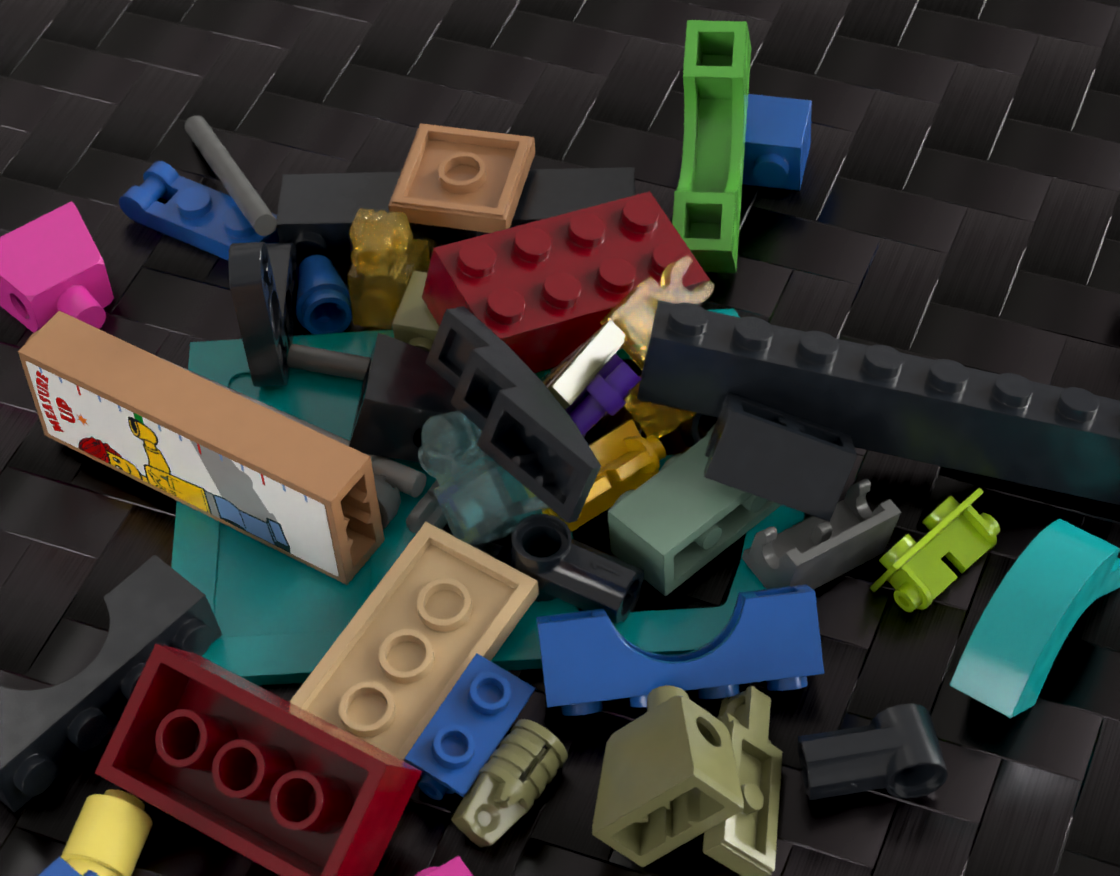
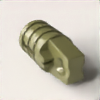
(509, 782)

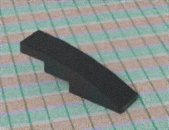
(516, 412)

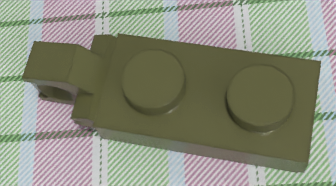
(750, 837)

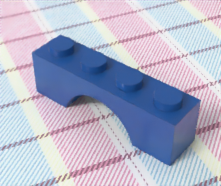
(767, 639)

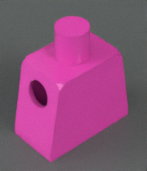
(53, 269)

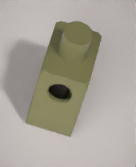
(665, 778)

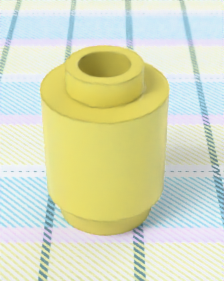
(108, 834)

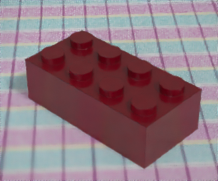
(558, 276)
(255, 770)

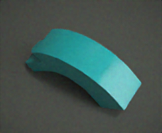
(1033, 616)

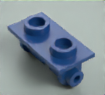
(467, 728)

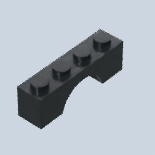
(56, 725)

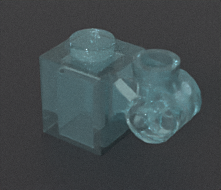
(474, 490)

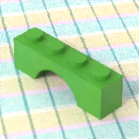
(714, 141)

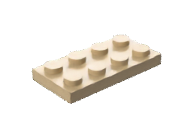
(416, 640)

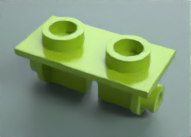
(917, 567)

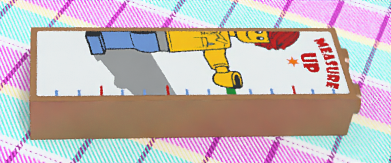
(205, 446)

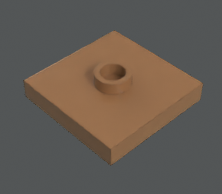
(463, 178)

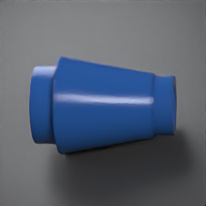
(322, 297)

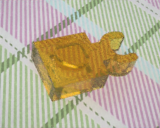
(637, 310)

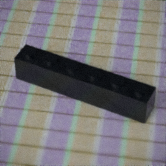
(320, 208)

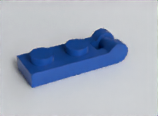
(192, 212)

